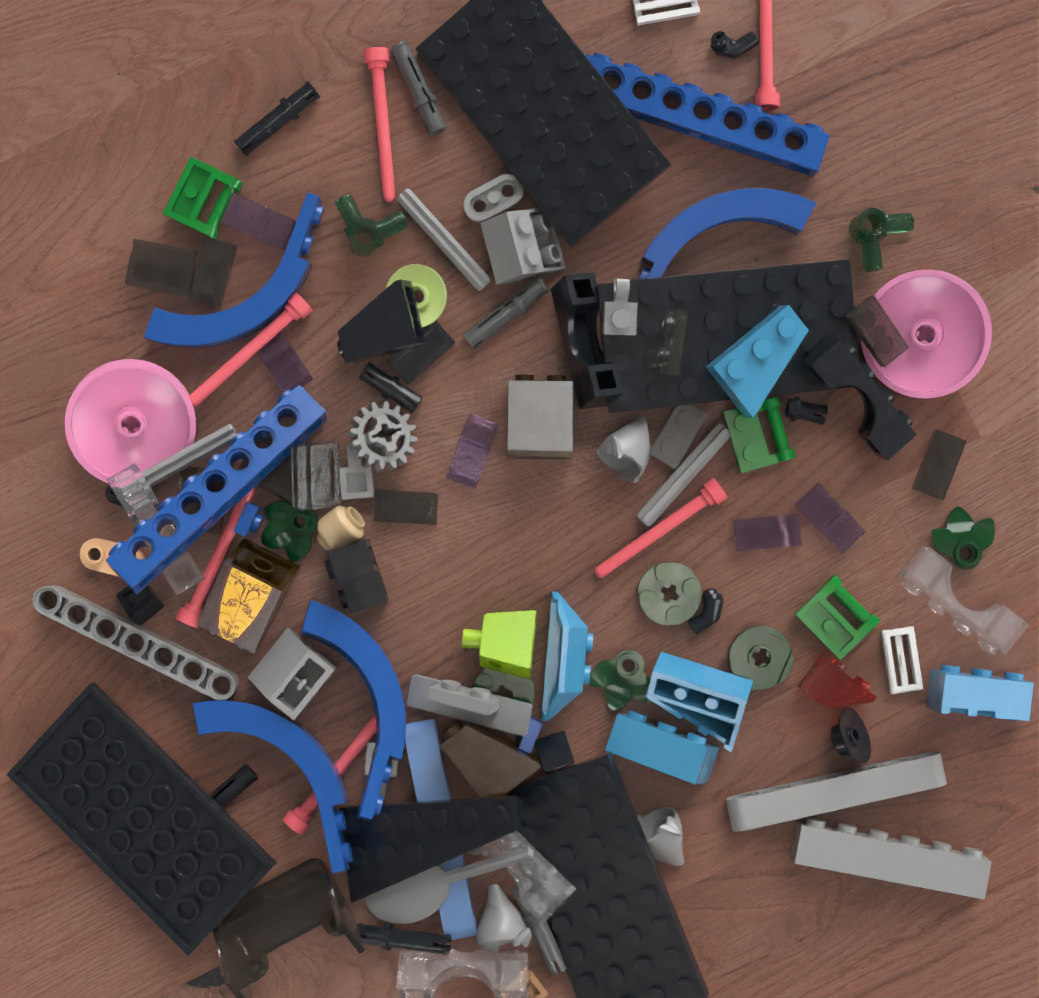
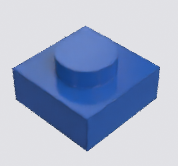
(249, 520)
(527, 742)

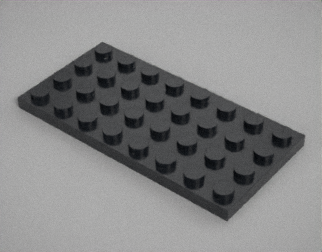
(544, 111)
(721, 312)
(141, 818)
(620, 920)

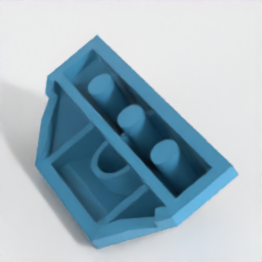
(565, 657)

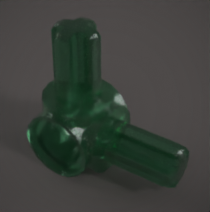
(376, 230)
(870, 240)

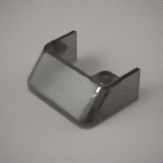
(277, 915)

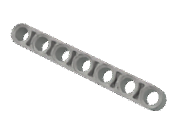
(121, 638)
(836, 791)

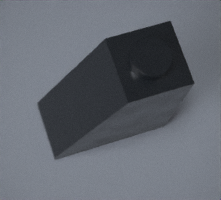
(383, 326)

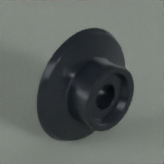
(851, 736)

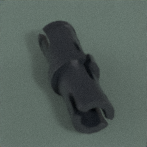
(390, 387)

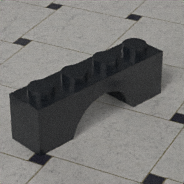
(577, 308)
(883, 426)

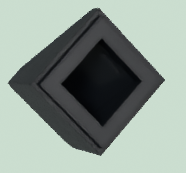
(141, 606)
(554, 751)

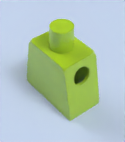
(505, 642)

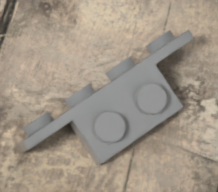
(469, 704)

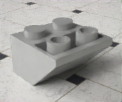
(522, 245)
(291, 673)

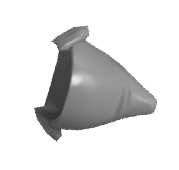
(627, 450)
(664, 835)
(501, 922)

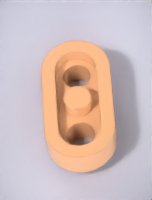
(104, 547)

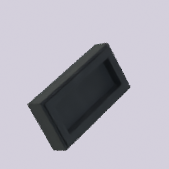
(415, 360)

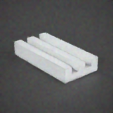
(663, 16)
(889, 662)

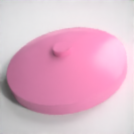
(944, 329)
(128, 416)

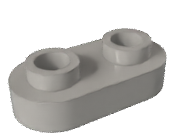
(492, 197)

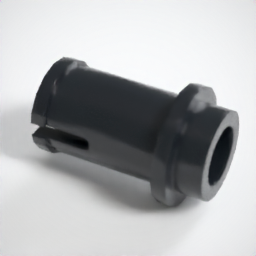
(805, 411)

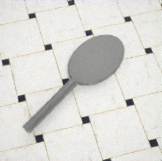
(427, 891)

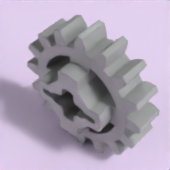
(380, 424)

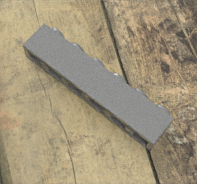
(891, 859)

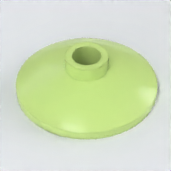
(431, 284)

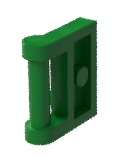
(193, 192)
(749, 441)
(829, 624)

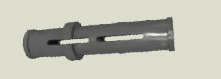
(423, 99)
(506, 312)
(542, 937)

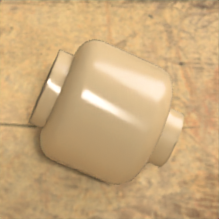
(340, 528)

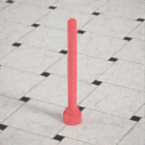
(377, 61)
(766, 94)
(294, 309)
(710, 494)
(191, 611)
(299, 818)

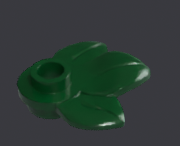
(286, 532)
(964, 533)
(619, 683)

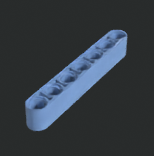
(432, 784)

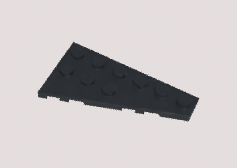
(420, 836)

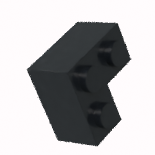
(359, 576)

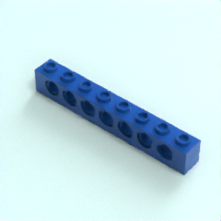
(713, 130)
(214, 505)

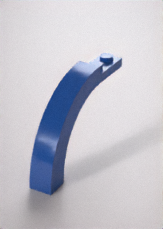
(749, 205)
(255, 312)
(374, 668)
(301, 747)

